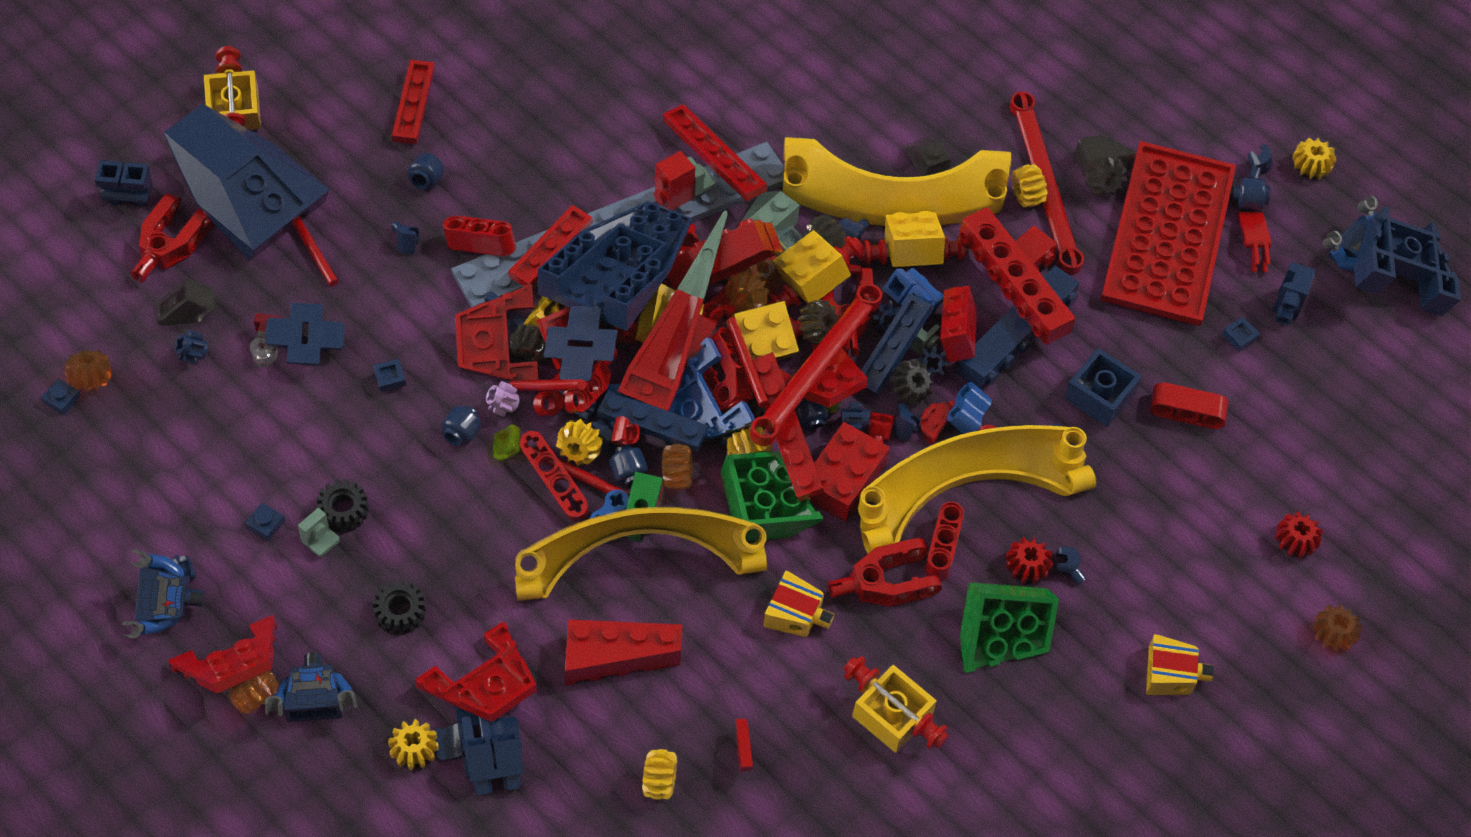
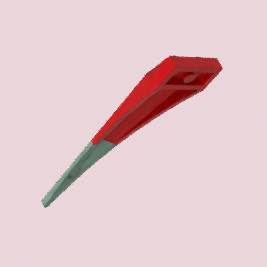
(661, 360)

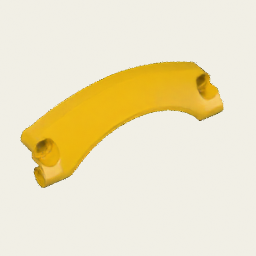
(841, 190)
(1015, 453)
(712, 530)

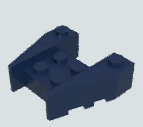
(1409, 251)

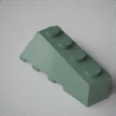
(775, 209)

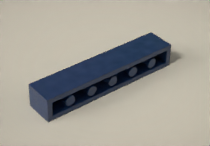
(1010, 336)

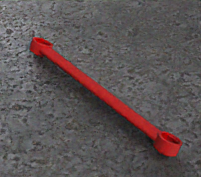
(1053, 205)
(815, 365)

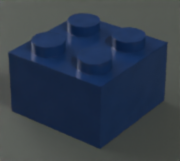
(1102, 387)

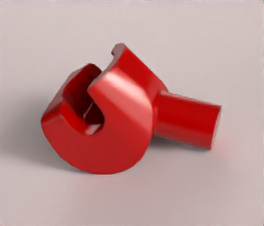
(690, 239)
(880, 426)
(624, 432)

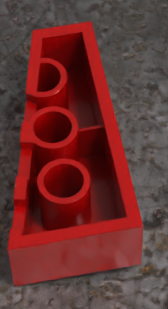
(619, 648)

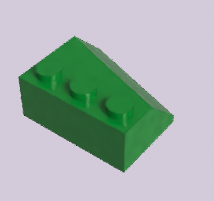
(762, 493)
(1005, 624)

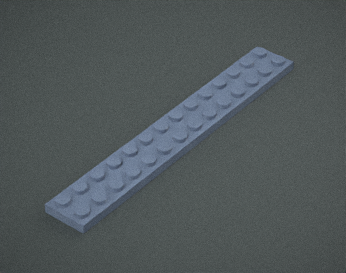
(491, 271)

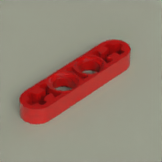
(553, 476)

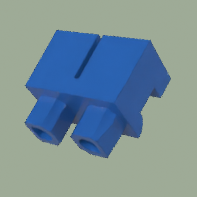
(904, 283)

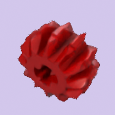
(1299, 534)
(1039, 562)

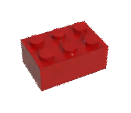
(846, 468)

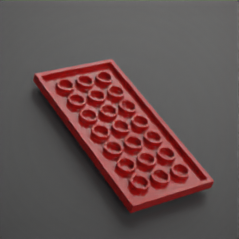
(1169, 233)

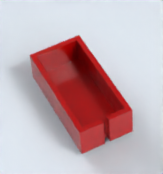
(736, 251)

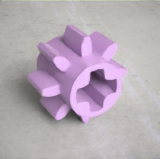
(502, 398)

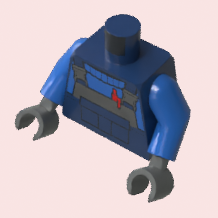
(1346, 246)
(161, 595)
(311, 692)

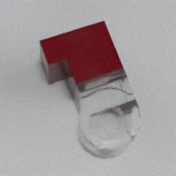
(261, 353)

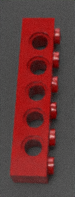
(1003, 261)

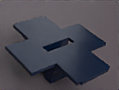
(288, 334)
(589, 343)
(451, 738)

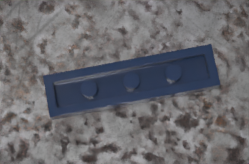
(895, 342)
(654, 420)

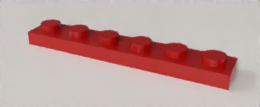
(715, 152)
(790, 435)

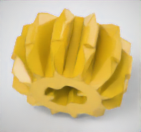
(1314, 158)
(1029, 185)
(579, 442)
(742, 444)
(415, 753)
(659, 774)

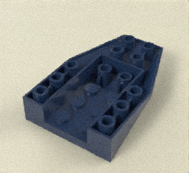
(241, 179)
(616, 263)

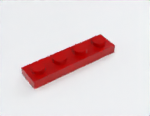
(413, 102)
(556, 237)

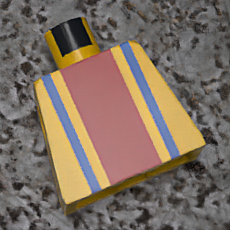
(796, 607)
(1174, 667)

